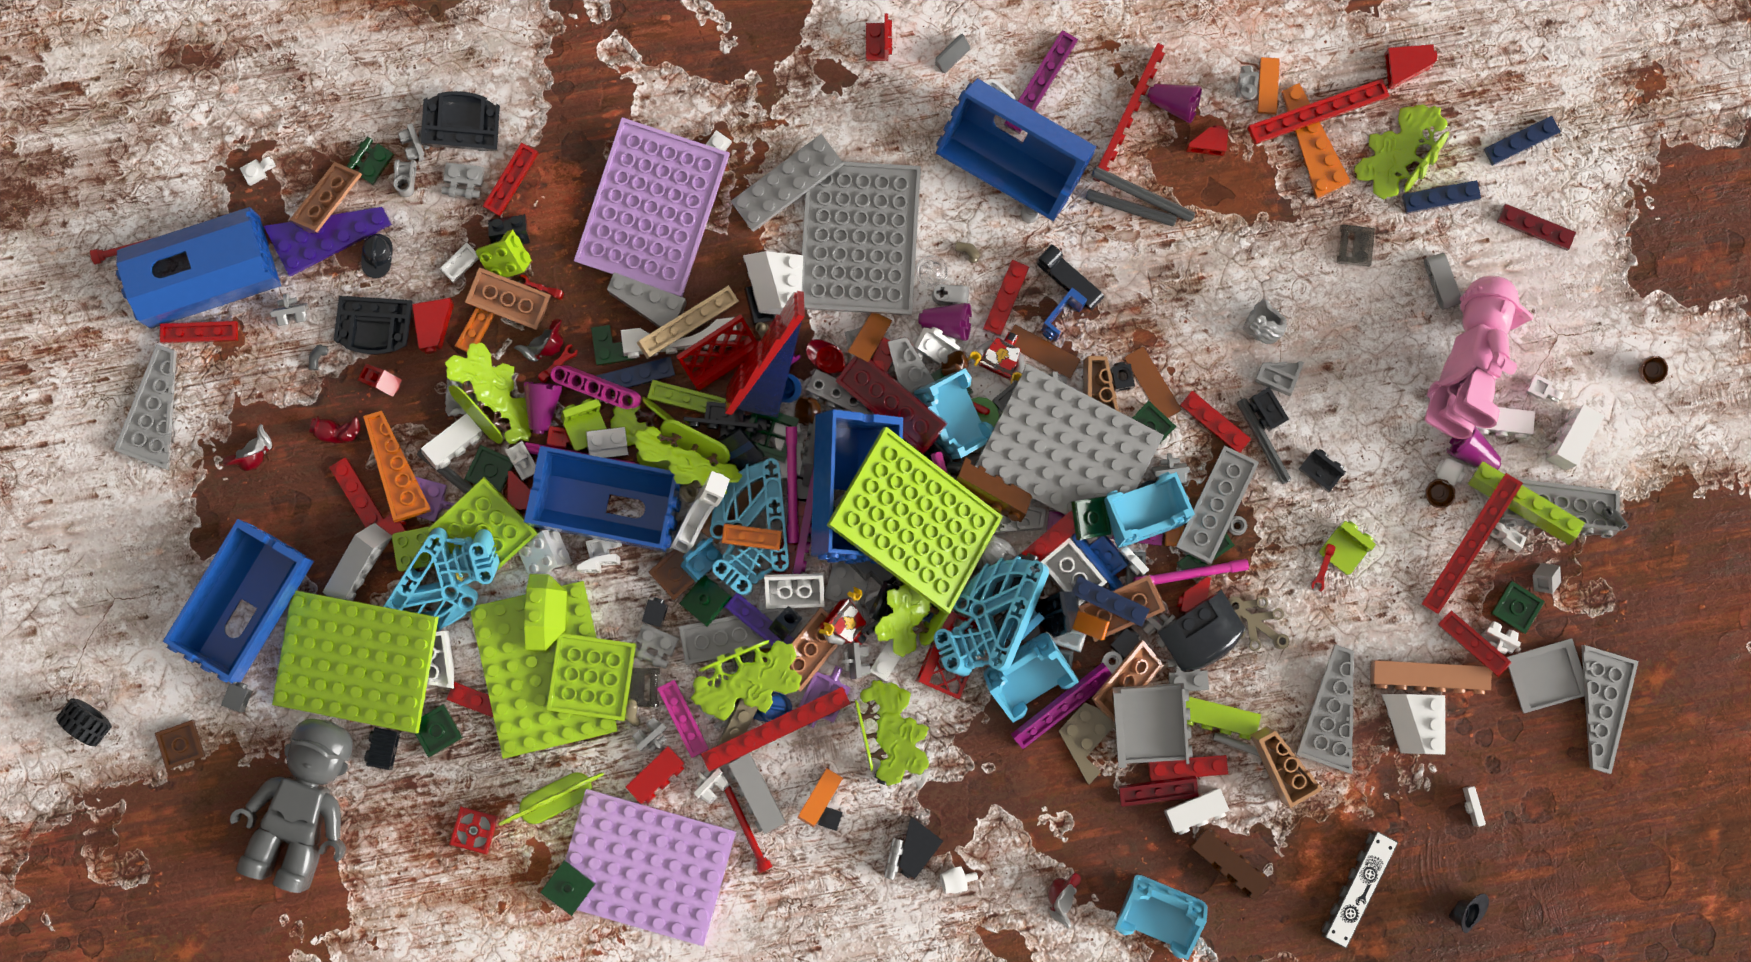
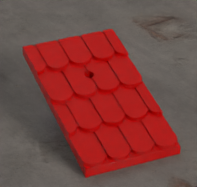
(763, 376)

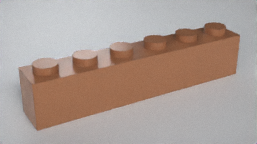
(1430, 676)

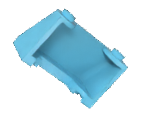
(953, 404)
(1148, 510)
(1033, 672)
(1163, 915)

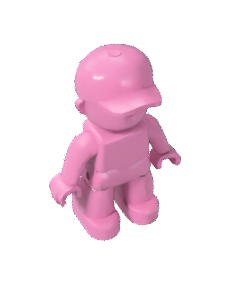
(1477, 359)

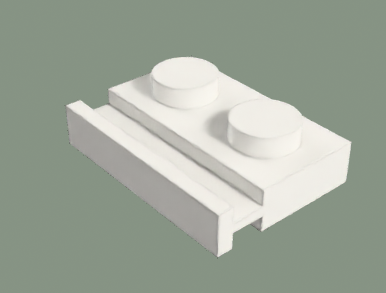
(607, 442)

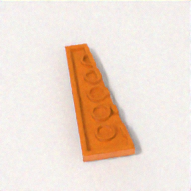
(1319, 156)
(398, 480)

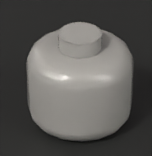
(1029, 215)

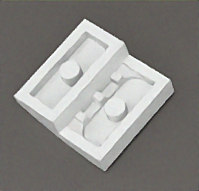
(594, 564)

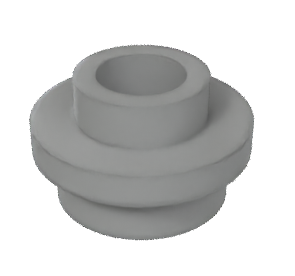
(1243, 525)

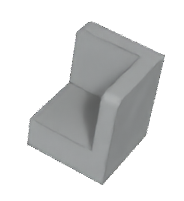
(1547, 578)

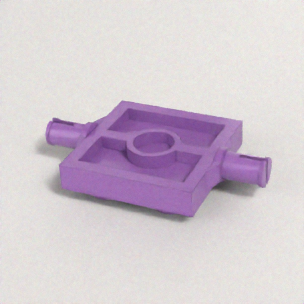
(435, 496)
(822, 685)

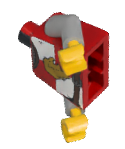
(1000, 357)
(845, 621)

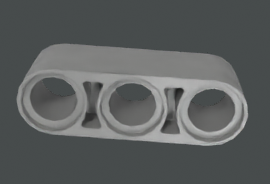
(1442, 280)

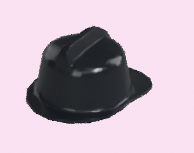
(376, 256)
(1469, 912)

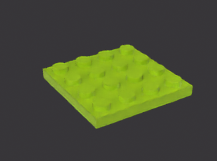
(486, 509)
(591, 677)

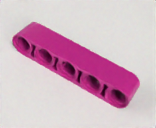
(604, 387)

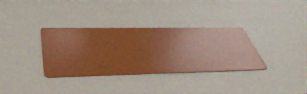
(870, 336)
(1045, 352)
(1152, 382)

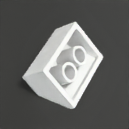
(794, 590)

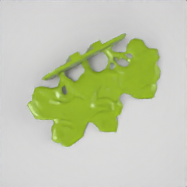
(1398, 150)
(751, 682)

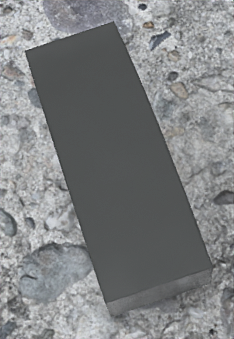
(875, 571)

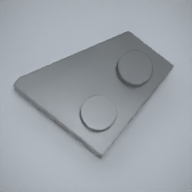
(1279, 376)

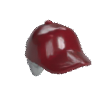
(252, 454)
(1061, 897)

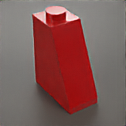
(1408, 62)
(432, 323)

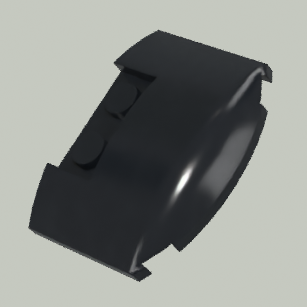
(460, 121)
(372, 324)
(1203, 633)

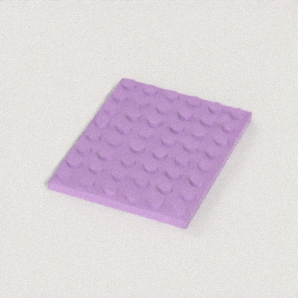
(652, 206)
(649, 865)

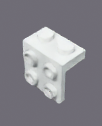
(544, 553)

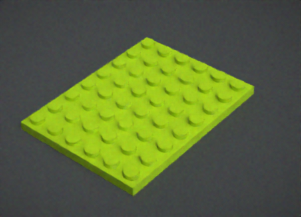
(915, 520)
(355, 661)
(521, 678)

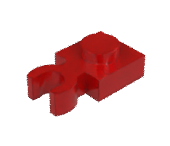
(557, 438)

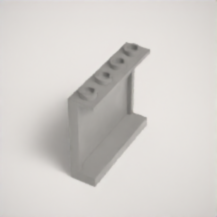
(1152, 723)

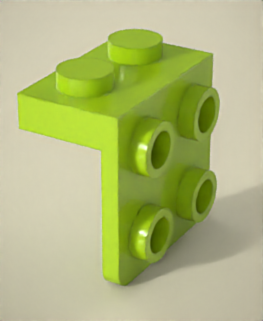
(505, 257)
(580, 420)
(406, 546)
(1350, 546)

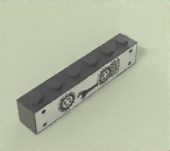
(1359, 888)

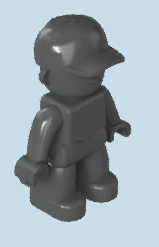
(298, 807)

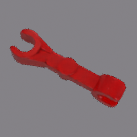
(554, 292)
(546, 374)
(1329, 552)

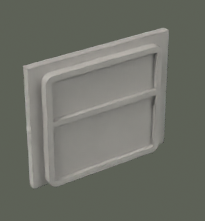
(1547, 675)

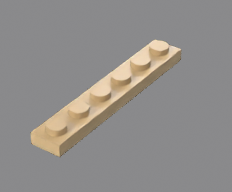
(687, 322)

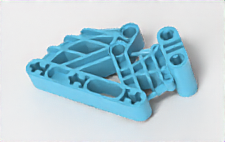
(475, 557)
(742, 567)
(960, 648)

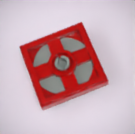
(473, 830)

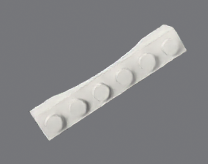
(632, 336)
(693, 521)

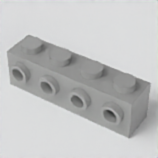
(825, 388)
(757, 793)

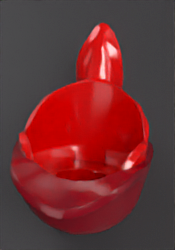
(825, 356)

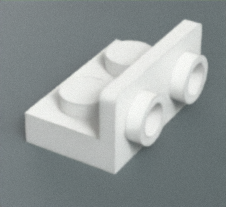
(935, 345)

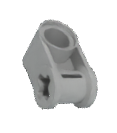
(404, 173)
(952, 294)

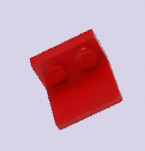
(877, 41)

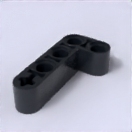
(1054, 265)

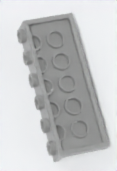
(1580, 501)

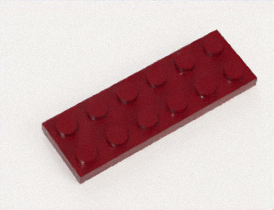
(889, 398)

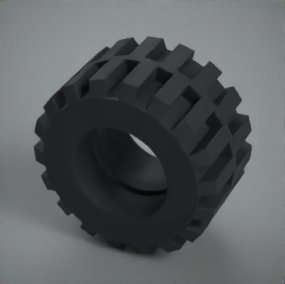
(83, 722)

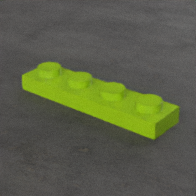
(681, 396)

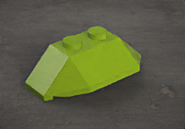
(544, 612)

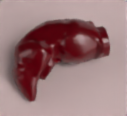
(328, 431)

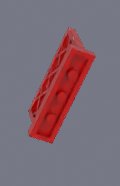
(725, 360)
(932, 658)

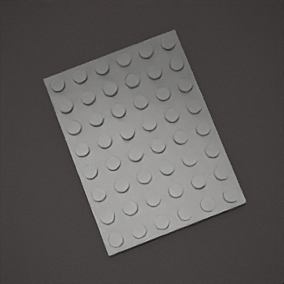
(861, 239)
(1066, 444)

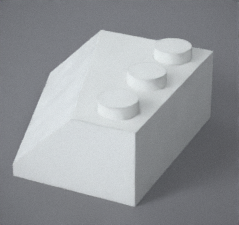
(774, 278)
(442, 666)
(1417, 722)

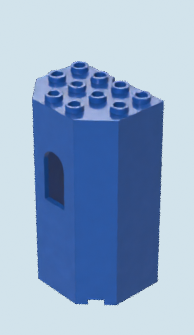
(1035, 171)
(226, 261)
(839, 451)
(574, 492)
(245, 568)

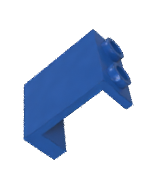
(1072, 298)

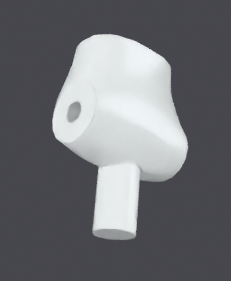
(956, 880)

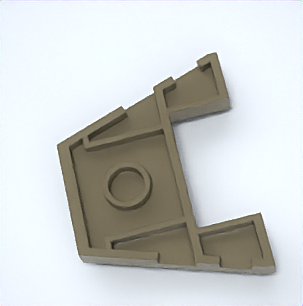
(1082, 734)

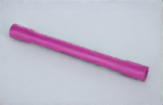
(792, 527)
(1232, 566)

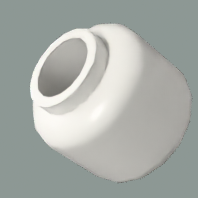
(1450, 471)

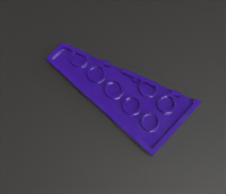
(303, 249)

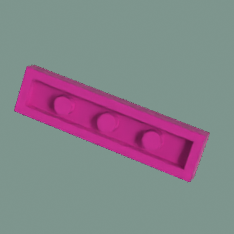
(683, 718)

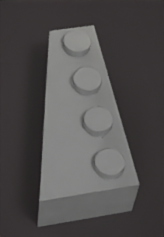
(646, 300)
(357, 562)

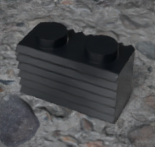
(382, 748)

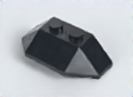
(1059, 613)

